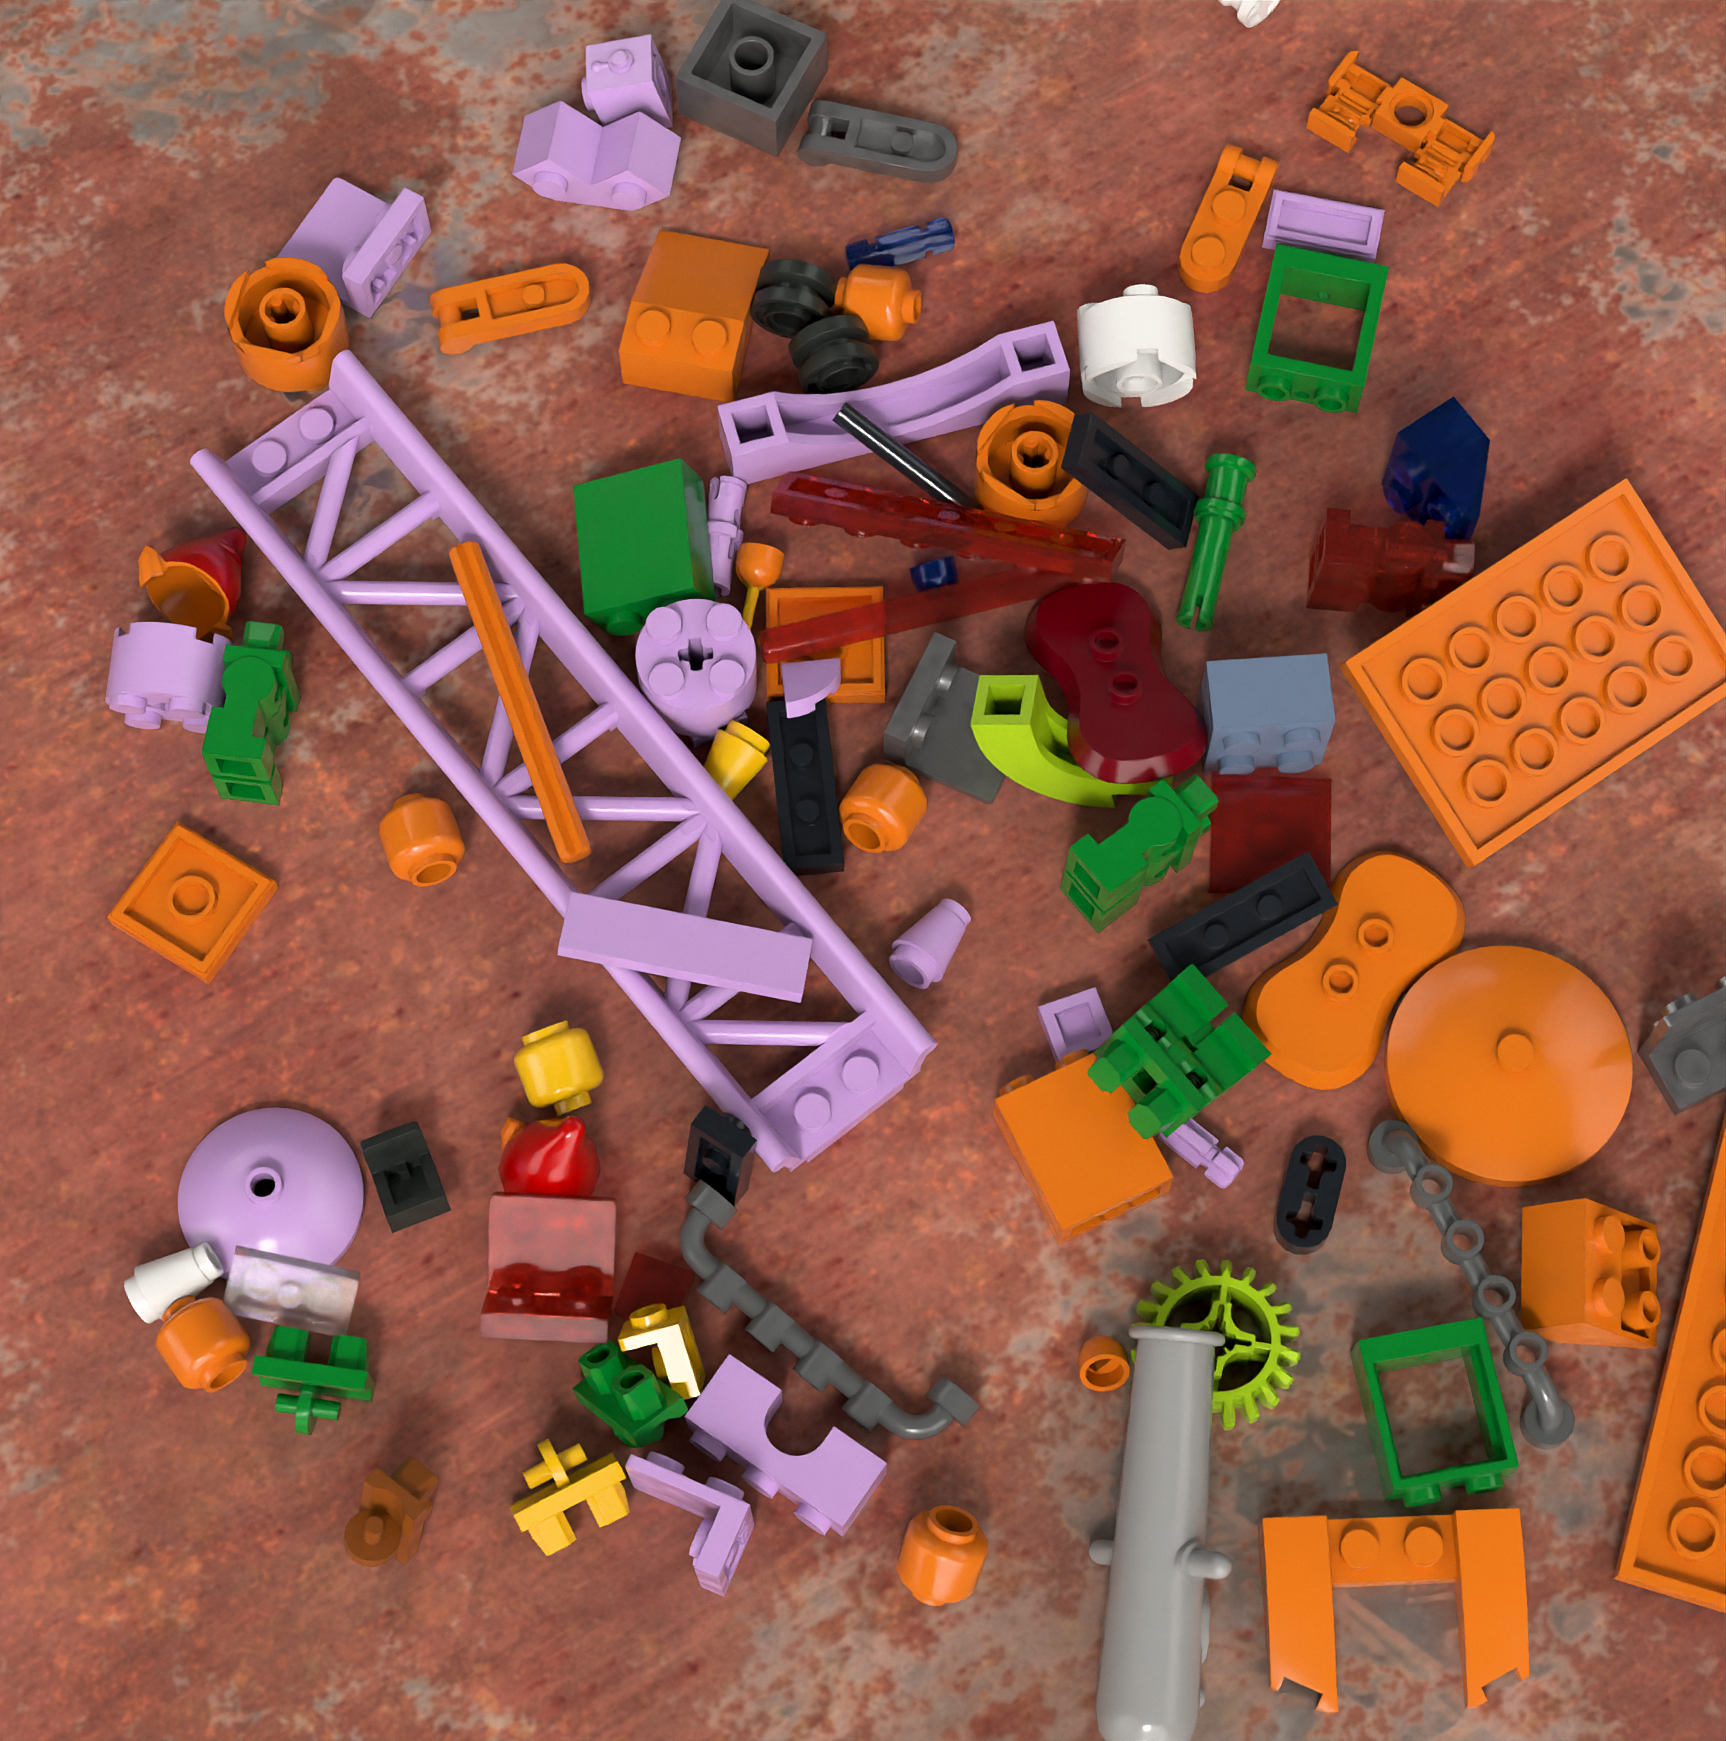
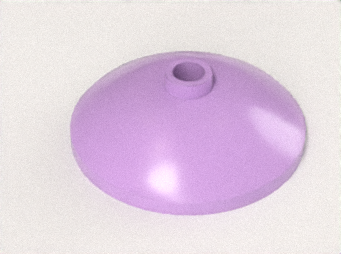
(315, 1194)

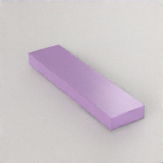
(685, 947)

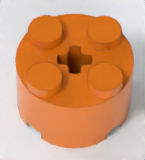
(286, 324)
(1022, 461)

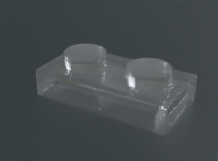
(291, 1291)

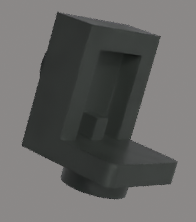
(405, 1176)

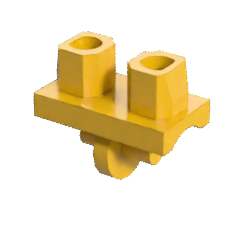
(544, 1509)

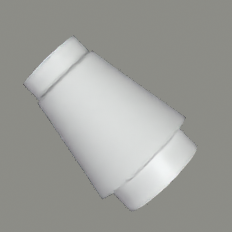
(170, 1279)

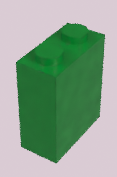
(642, 544)

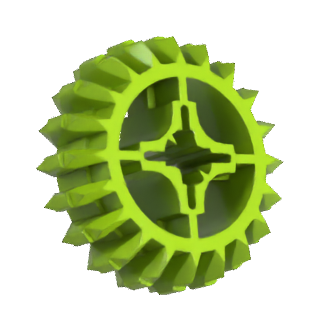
(1243, 1346)

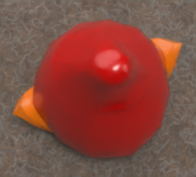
(197, 581)
(548, 1157)

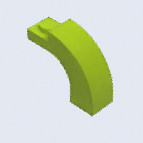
(1030, 743)

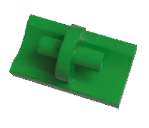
(287, 1369)
(626, 1395)

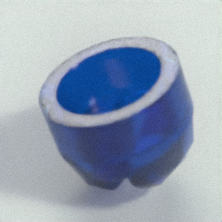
(934, 573)

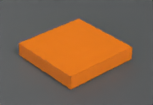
(860, 663)
(193, 902)

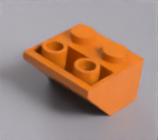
(1589, 1275)

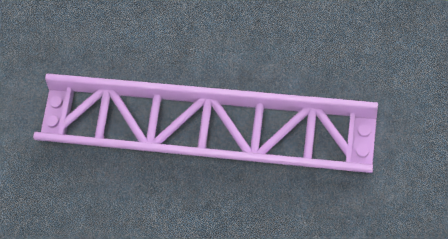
(857, 1060)

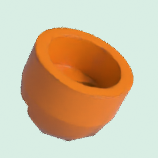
(1109, 1365)

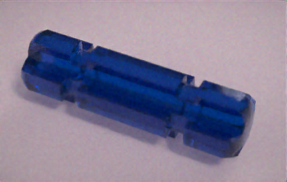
(902, 245)

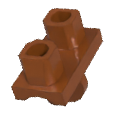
(391, 1515)

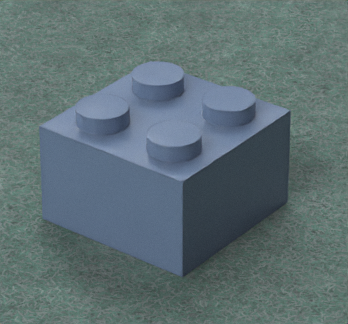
(1266, 713)

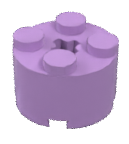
(692, 635)
(165, 675)

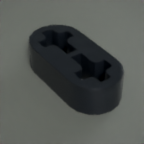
(1323, 1198)

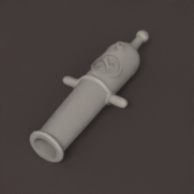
(1159, 1554)

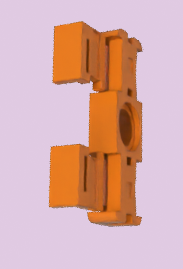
(1358, 97)

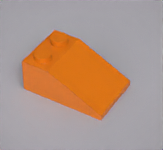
(691, 316)

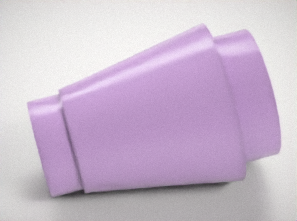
(929, 945)

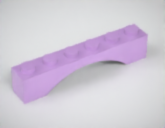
(796, 431)

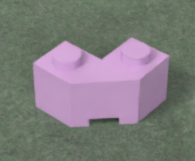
(596, 165)

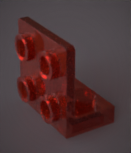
(550, 1267)

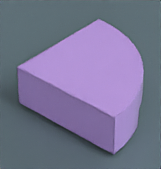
(809, 683)

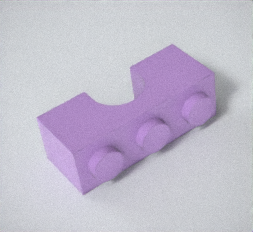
(825, 1484)

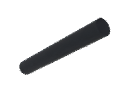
(901, 458)

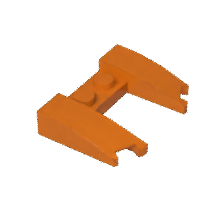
(1470, 1548)

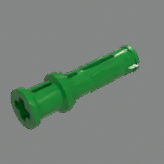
(1219, 516)

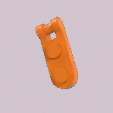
(1225, 220)
(510, 305)

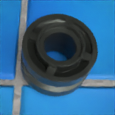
(792, 296)
(833, 355)

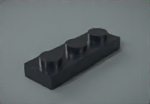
(1129, 481)
(805, 790)
(1244, 919)

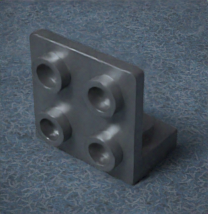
(933, 727)
(1689, 1049)

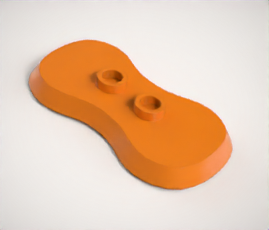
(1333, 997)

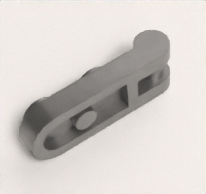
(878, 143)

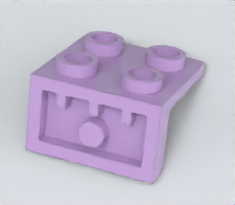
(361, 241)
(718, 1541)

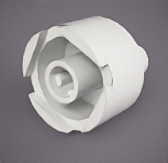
(1136, 348)

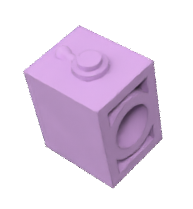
(627, 79)

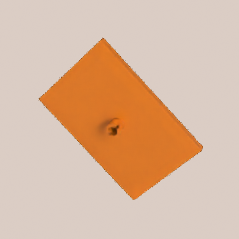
(1544, 672)

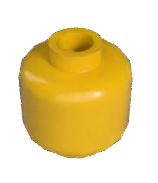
(558, 1067)

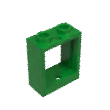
(1324, 280)
(1424, 1347)

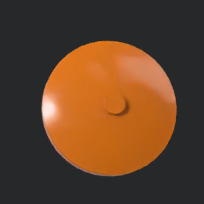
(1508, 1066)

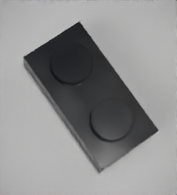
(720, 1153)

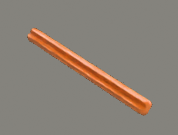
(520, 702)

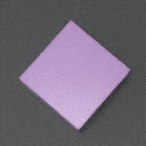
(1075, 1023)

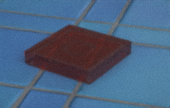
(1265, 825)

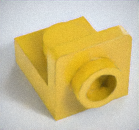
(676, 1356)

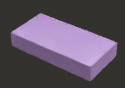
(1323, 226)

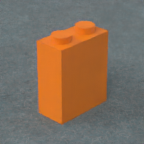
(1079, 1147)

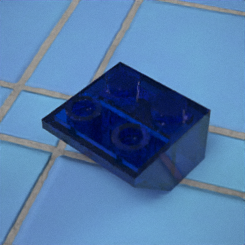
(1439, 470)

